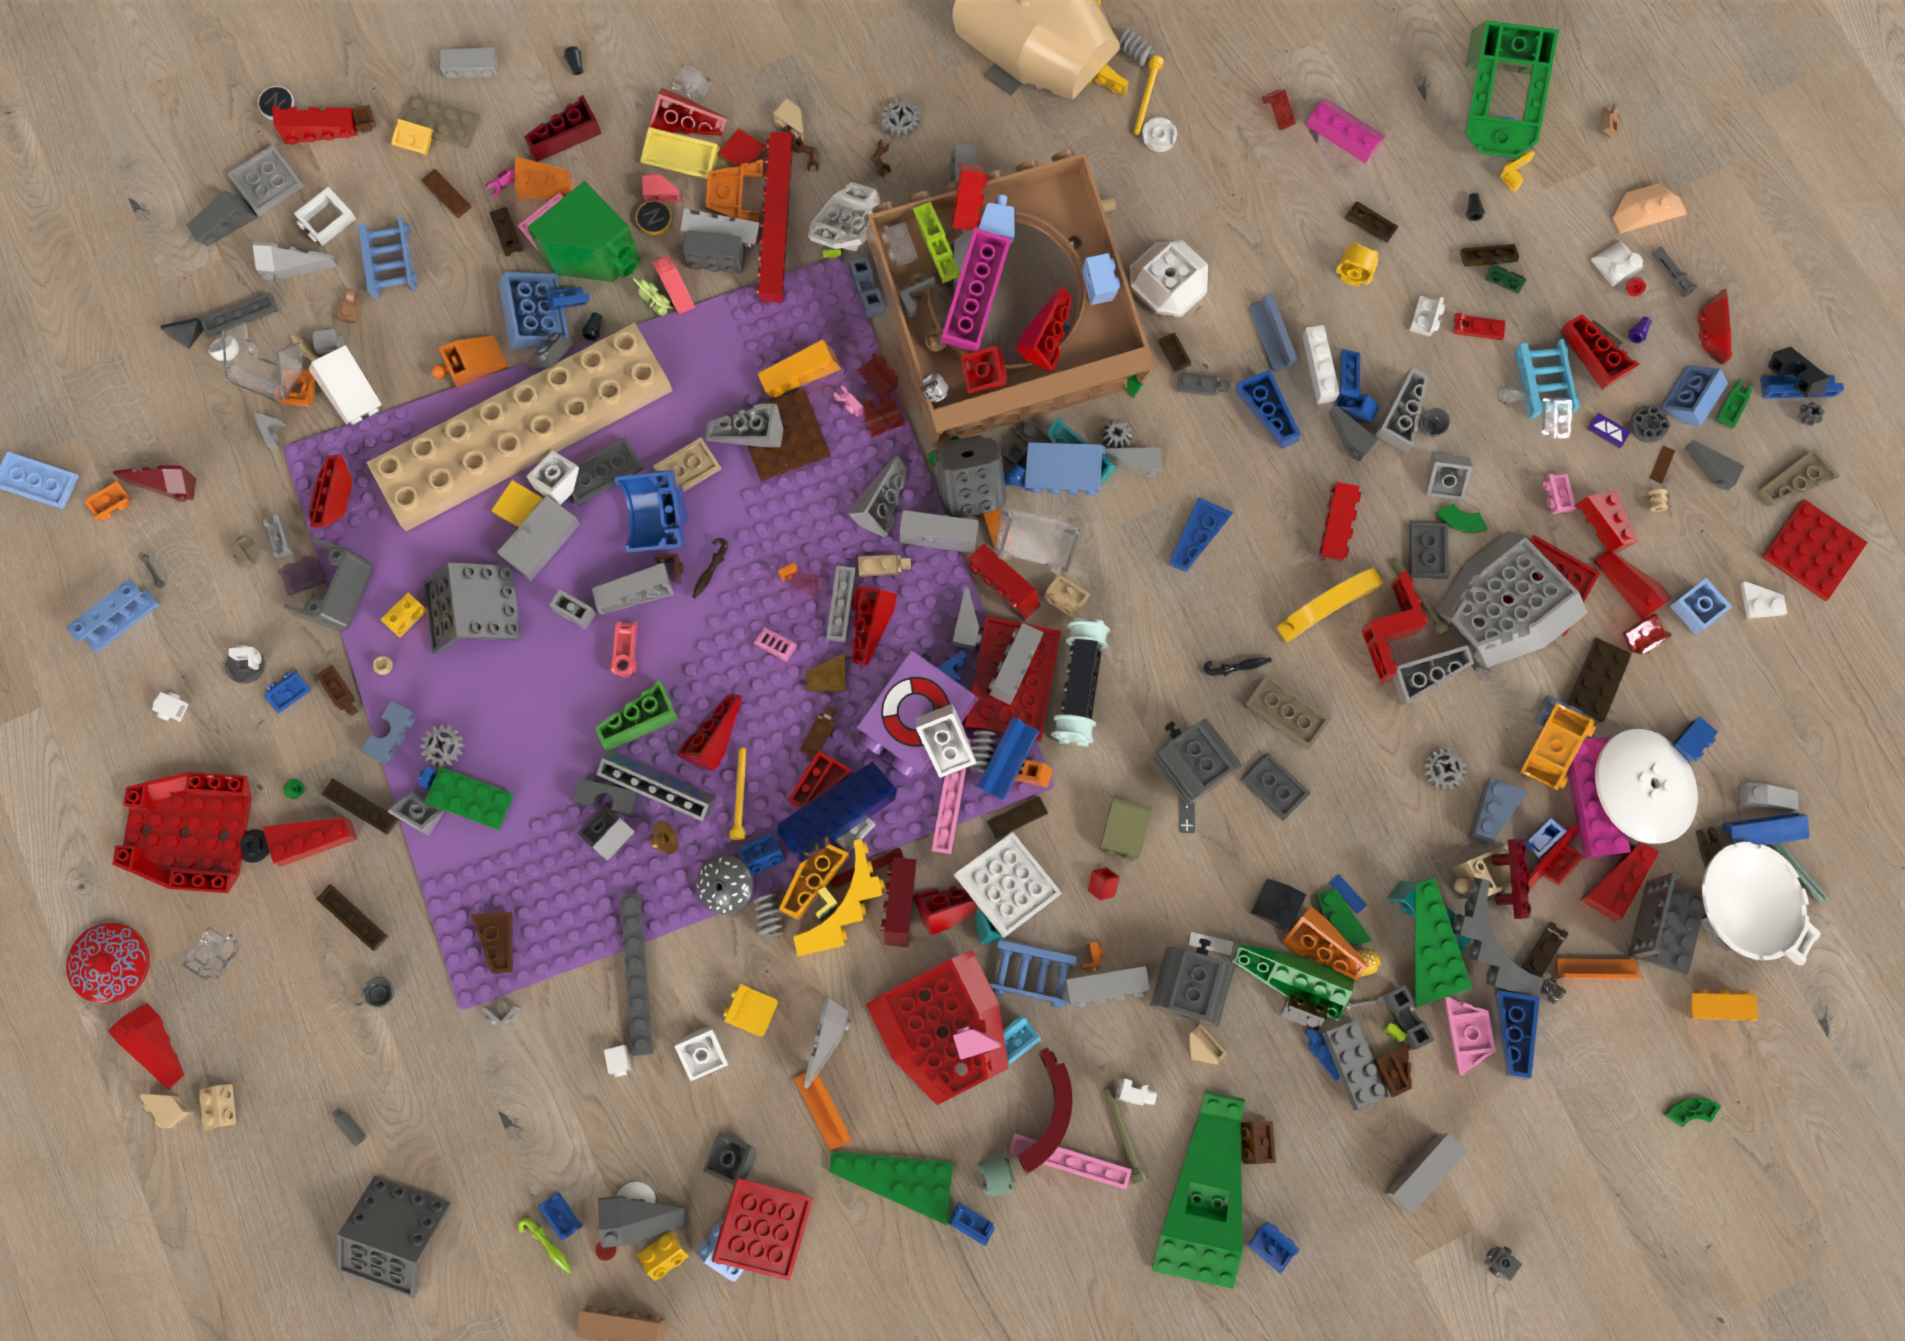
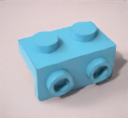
(1019, 1038)

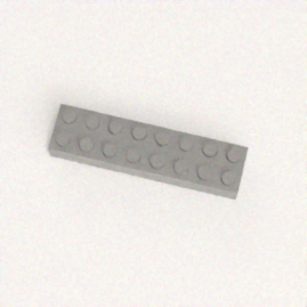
(966, 154)

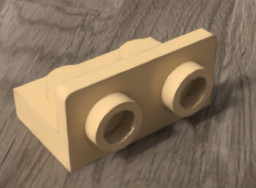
(1066, 596)

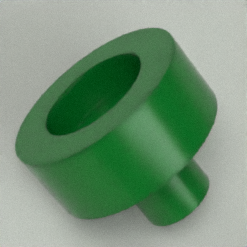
(293, 788)

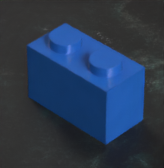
(1695, 739)

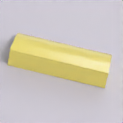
(679, 153)

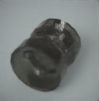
(1552, 990)

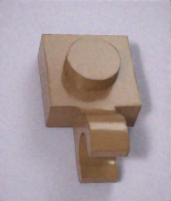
(1611, 123)
(349, 310)

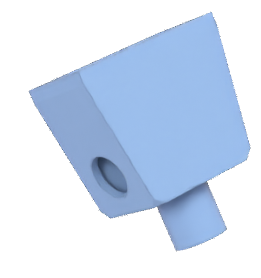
(999, 218)

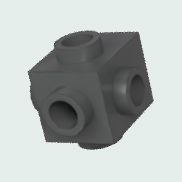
(1502, 1262)

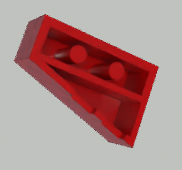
(1609, 520)
(818, 778)

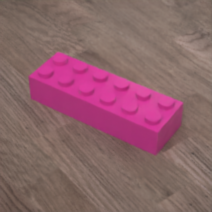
(975, 290)
(1596, 830)

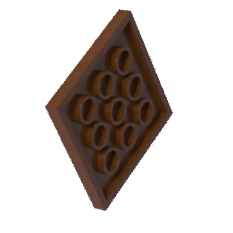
(801, 439)

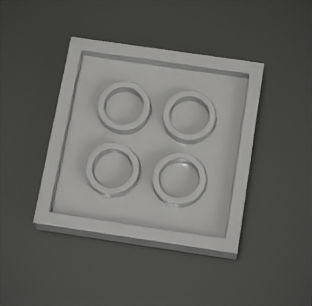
(265, 180)

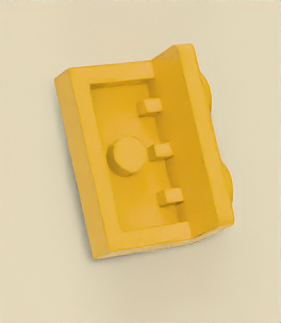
(662, 1256)

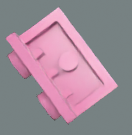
(1559, 493)

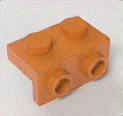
(108, 500)

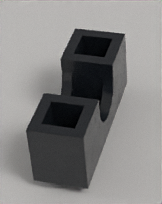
(1809, 377)

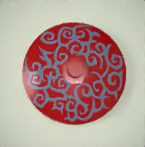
(108, 963)

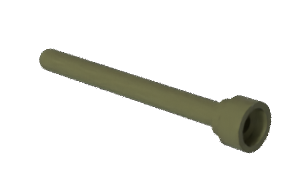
(1440, 626)
(1138, 1173)

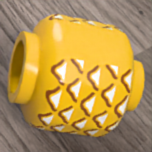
(1371, 958)

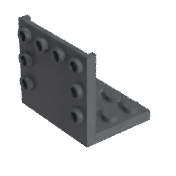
(470, 604)
(1667, 925)
(389, 1235)

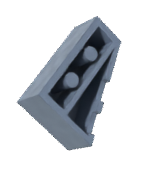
(1494, 809)

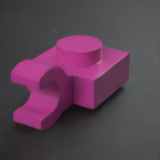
(505, 178)

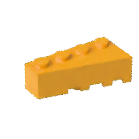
(799, 369)

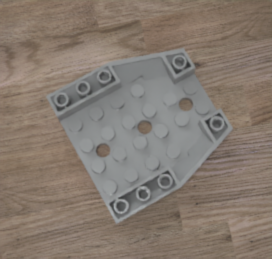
(1538, 609)

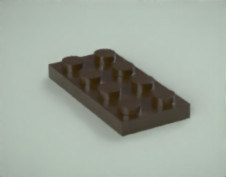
(1599, 679)

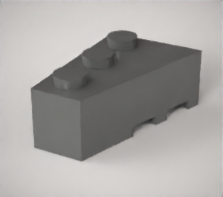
(221, 218)

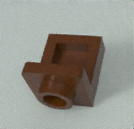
(364, 118)

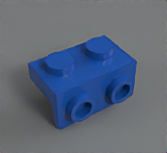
(1273, 1246)

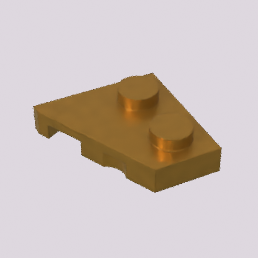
(828, 676)

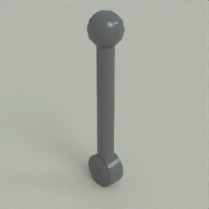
(145, 558)

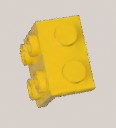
(750, 1010)

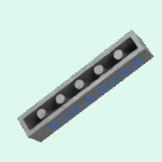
(656, 785)

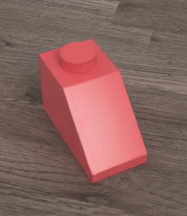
(659, 189)

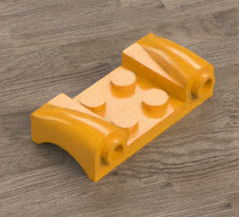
(1557, 746)

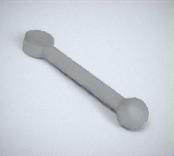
(1379, 1000)

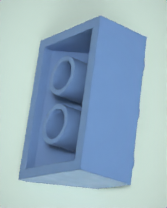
(1695, 394)

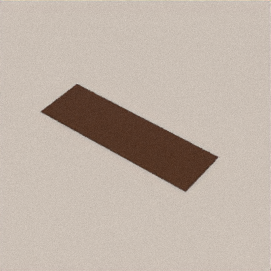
(1662, 464)

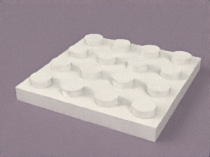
(1007, 884)

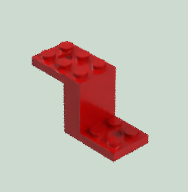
(1394, 627)

